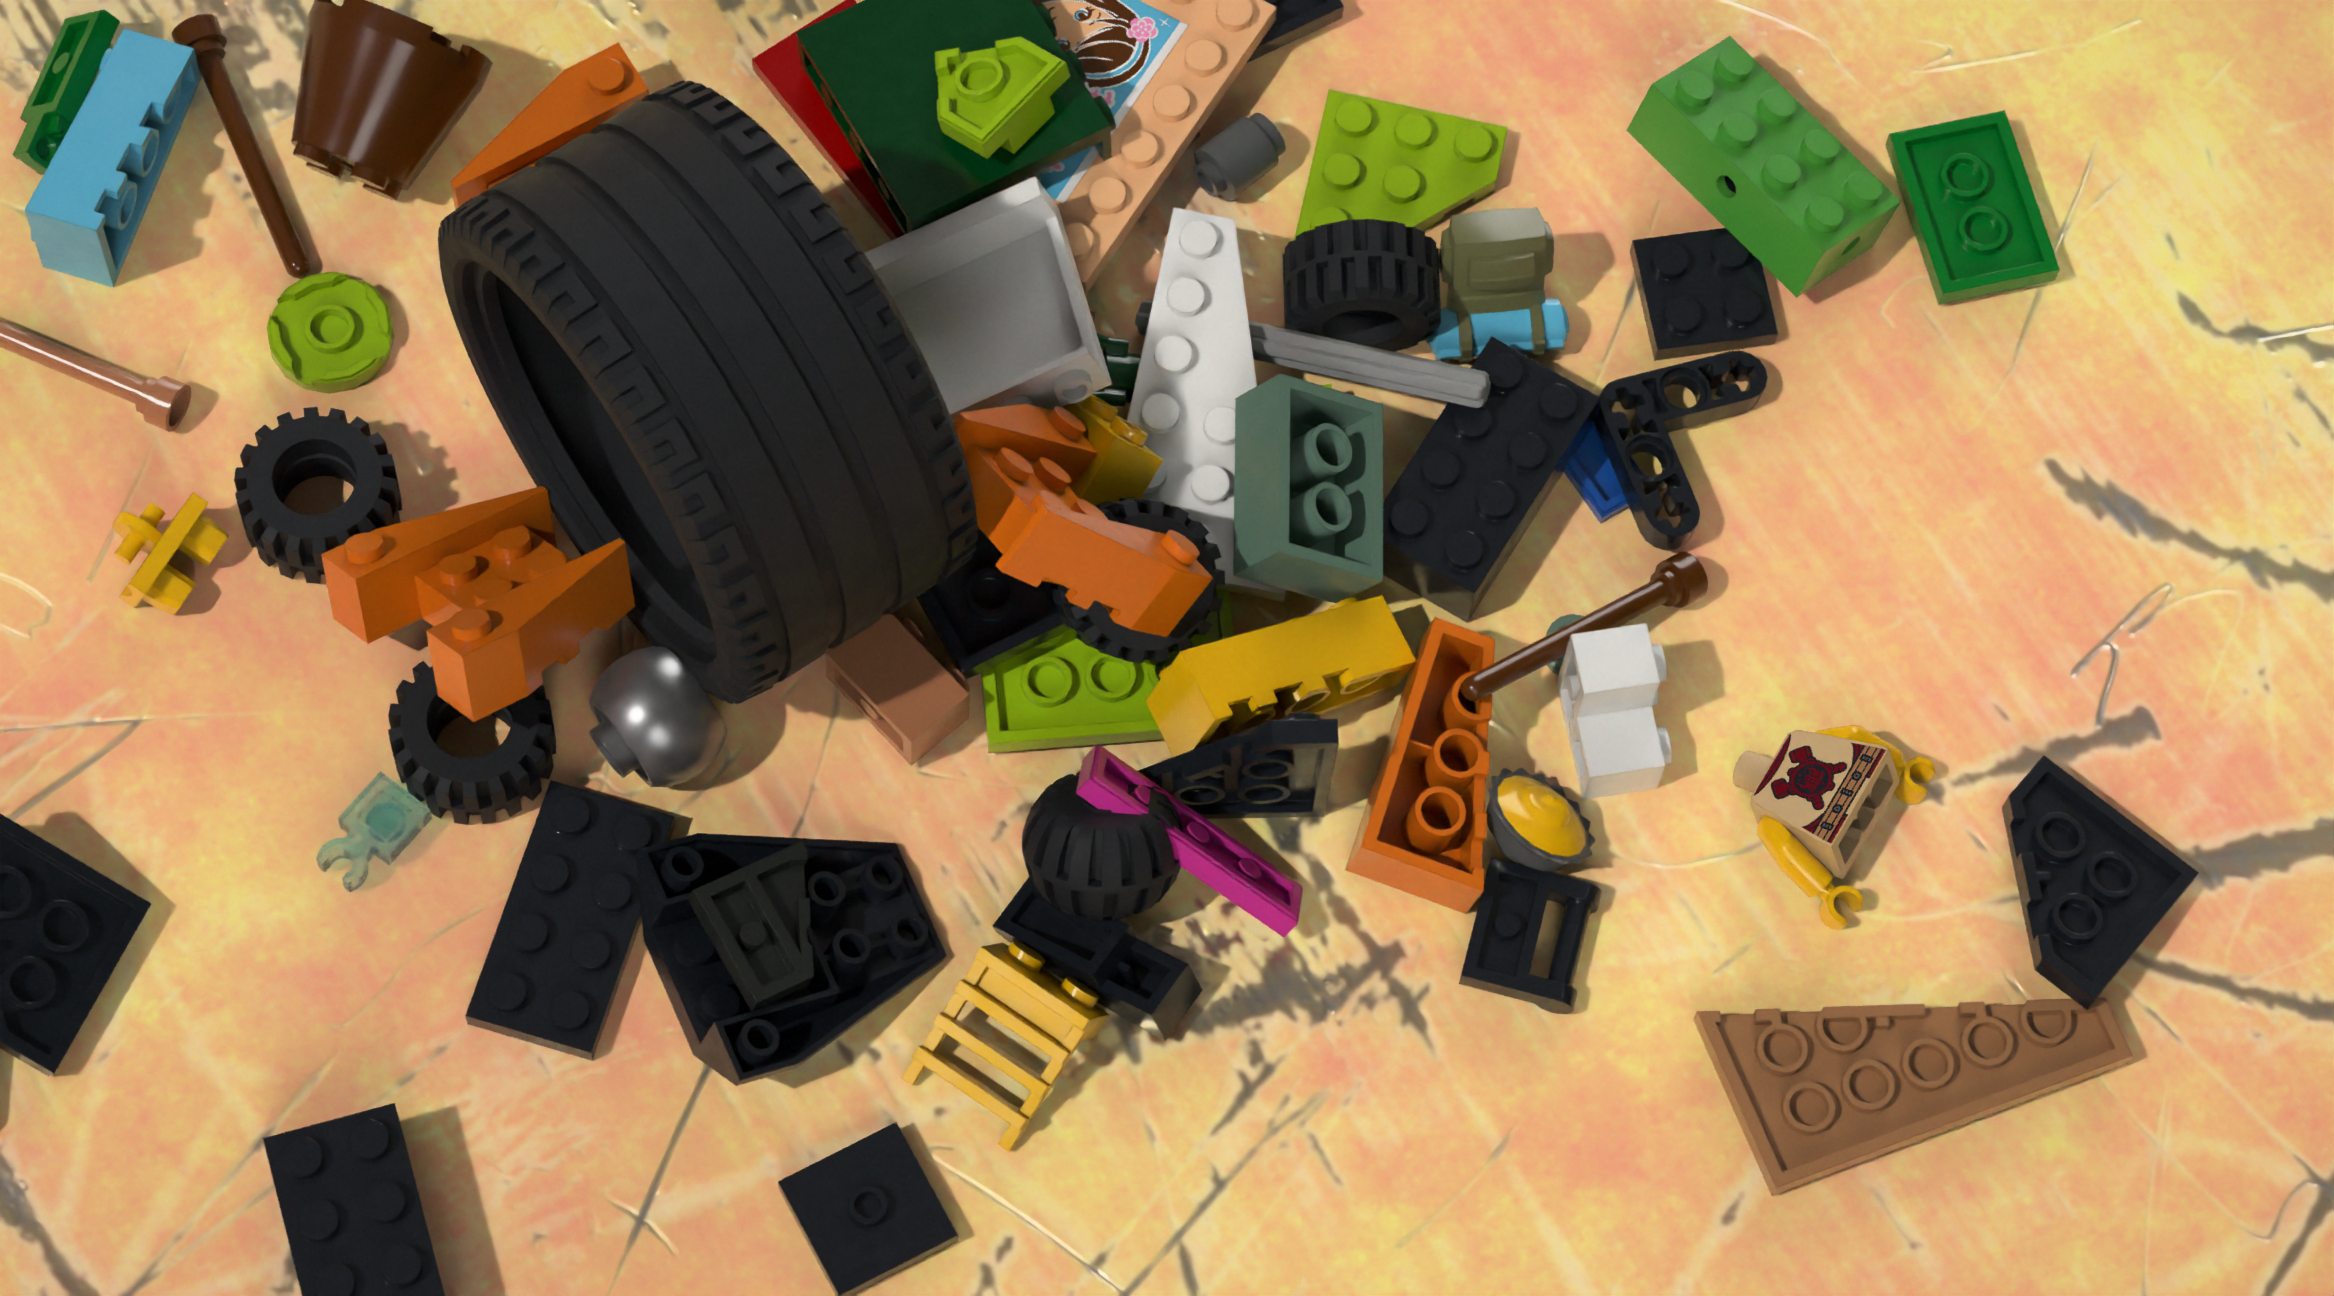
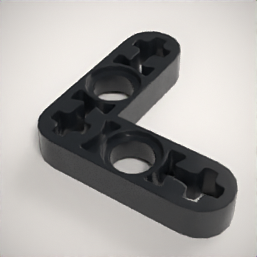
(1650, 428)

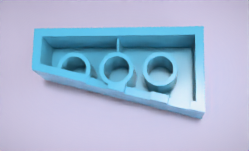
(112, 157)

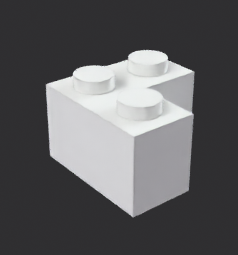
(1607, 705)

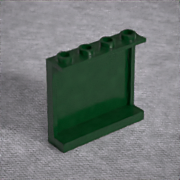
(882, 91)

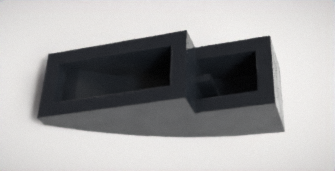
(1107, 957)

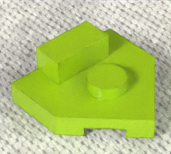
(997, 93)

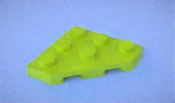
(1396, 163)

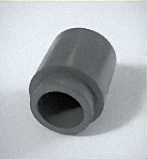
(1238, 156)

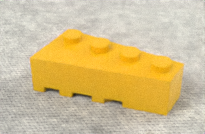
(1279, 671)

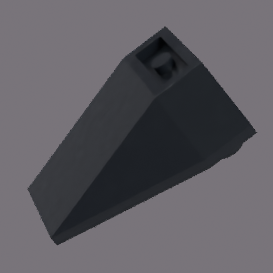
(863, 931)

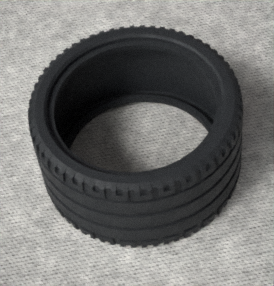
(713, 385)

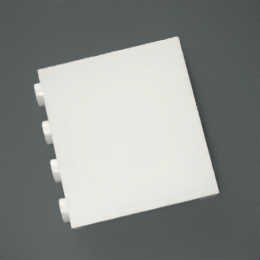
(997, 303)

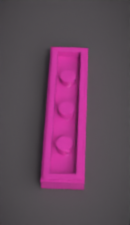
(1200, 845)

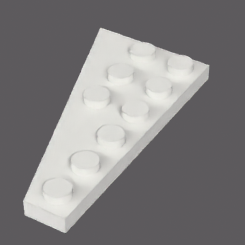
(1190, 375)

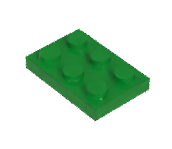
(1972, 207)

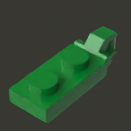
(63, 85)

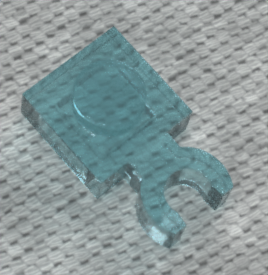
(378, 824)

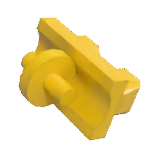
(155, 579)

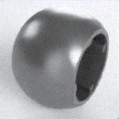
(655, 718)

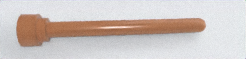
(159, 400)

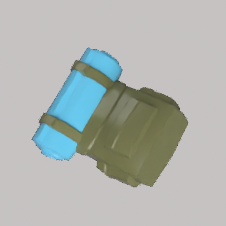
(1496, 285)

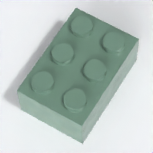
(1308, 489)

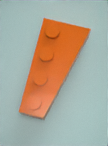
(1428, 794)

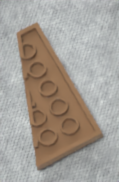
(1879, 1077)

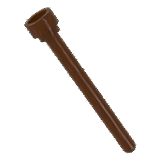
(208, 40)
(1674, 583)

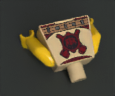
(1822, 803)

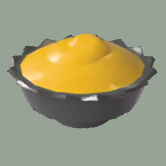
(1536, 822)

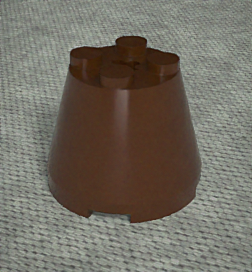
(379, 94)

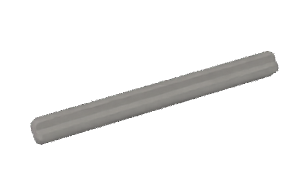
(1359, 363)

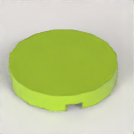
(330, 332)

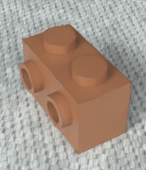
(900, 685)

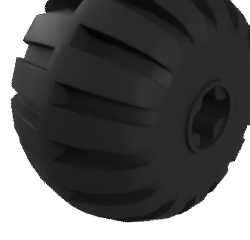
(1098, 858)

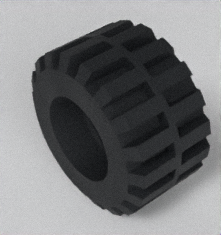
(1363, 283)
(307, 450)
(1095, 625)
(469, 784)

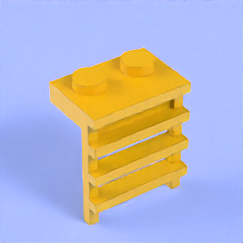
(1028, 1001)

